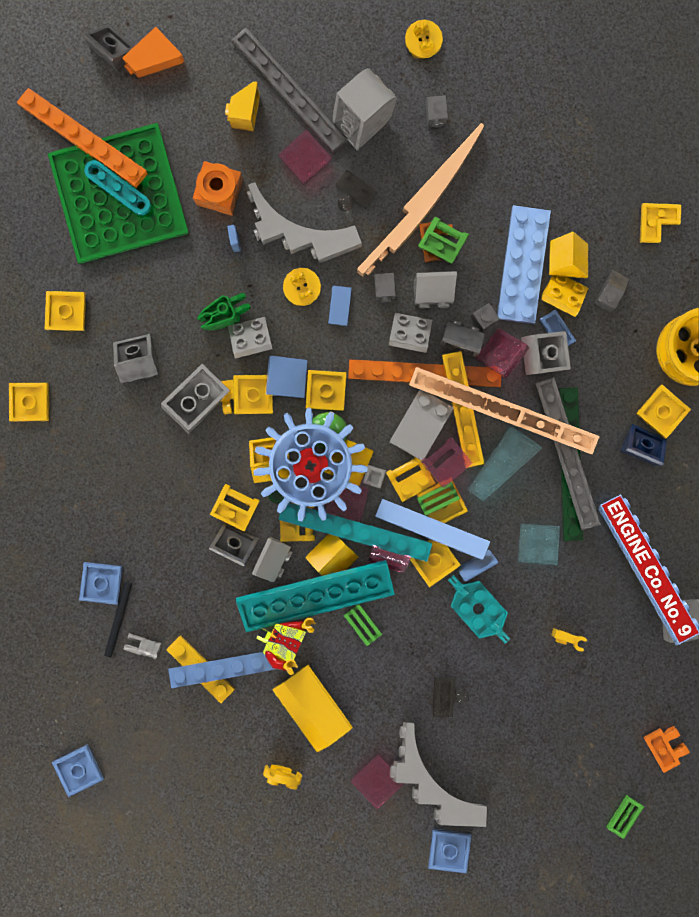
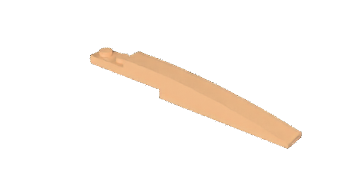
(421, 204)
(504, 410)

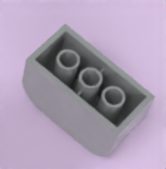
(363, 108)

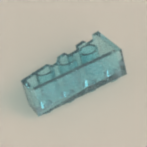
(504, 461)

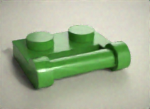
(441, 246)

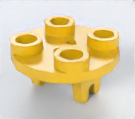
(426, 47)
(298, 278)

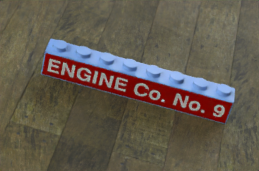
(648, 570)

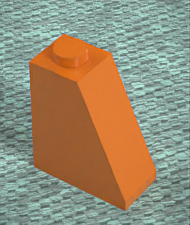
(152, 55)

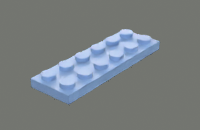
(523, 264)

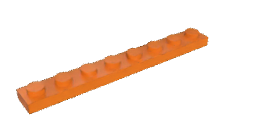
(82, 137)
(404, 371)

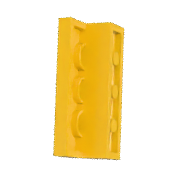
(312, 708)

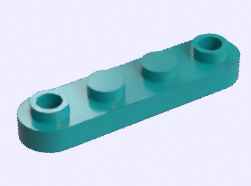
(117, 187)

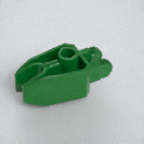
(223, 312)

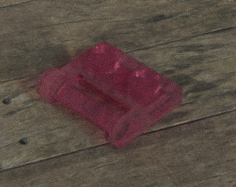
(451, 467)
(394, 561)

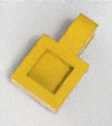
(226, 401)
(564, 637)

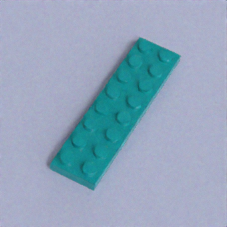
(315, 596)

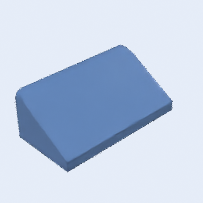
(476, 566)

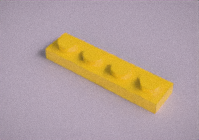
(187, 655)

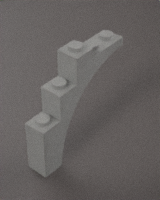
(273, 226)
(426, 791)

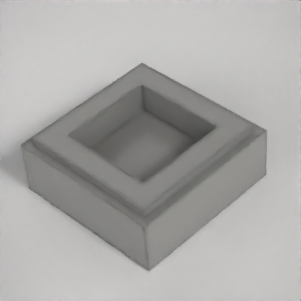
(374, 476)

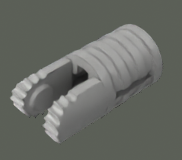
(146, 647)

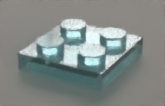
(539, 544)

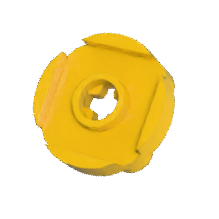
(280, 774)

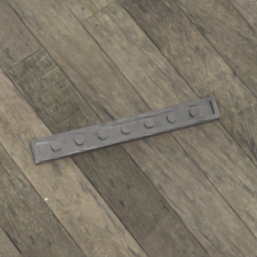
(289, 90)
(569, 458)

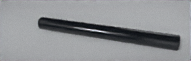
(118, 619)

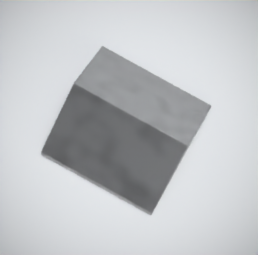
(108, 45)
(234, 544)

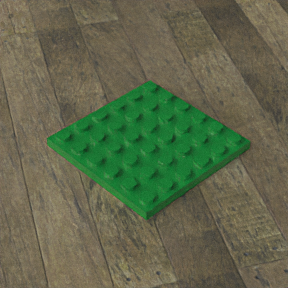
(100, 222)

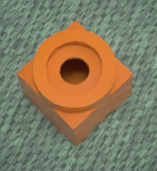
(218, 188)

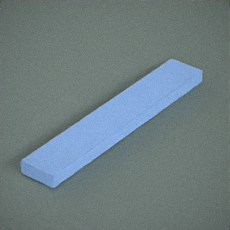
(432, 529)

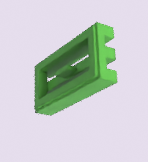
(423, 505)
(372, 637)
(619, 811)

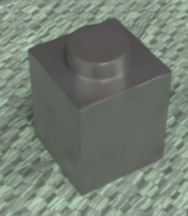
(436, 111)
(384, 287)
(485, 317)

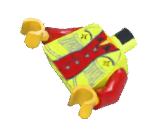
(284, 643)

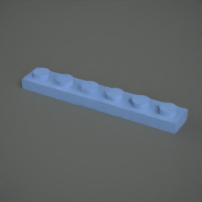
(218, 669)

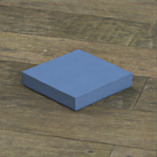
(286, 377)
(101, 583)
(78, 770)
(449, 850)

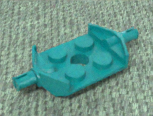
(488, 622)

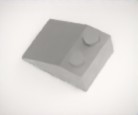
(434, 289)
(194, 398)
(421, 424)

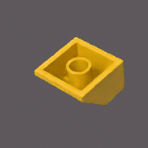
(244, 108)
(262, 461)

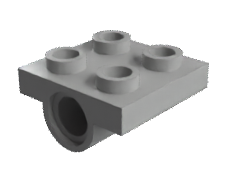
(410, 332)
(250, 337)

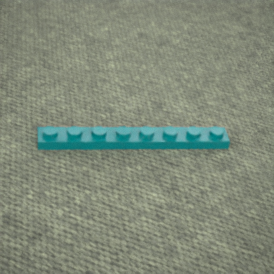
(358, 532)

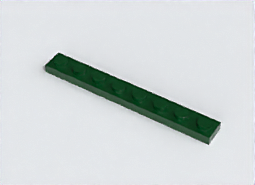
(570, 523)

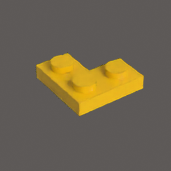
(654, 216)

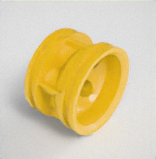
(669, 343)

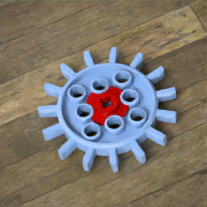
(316, 434)

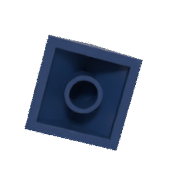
(645, 446)

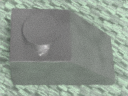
(612, 291)

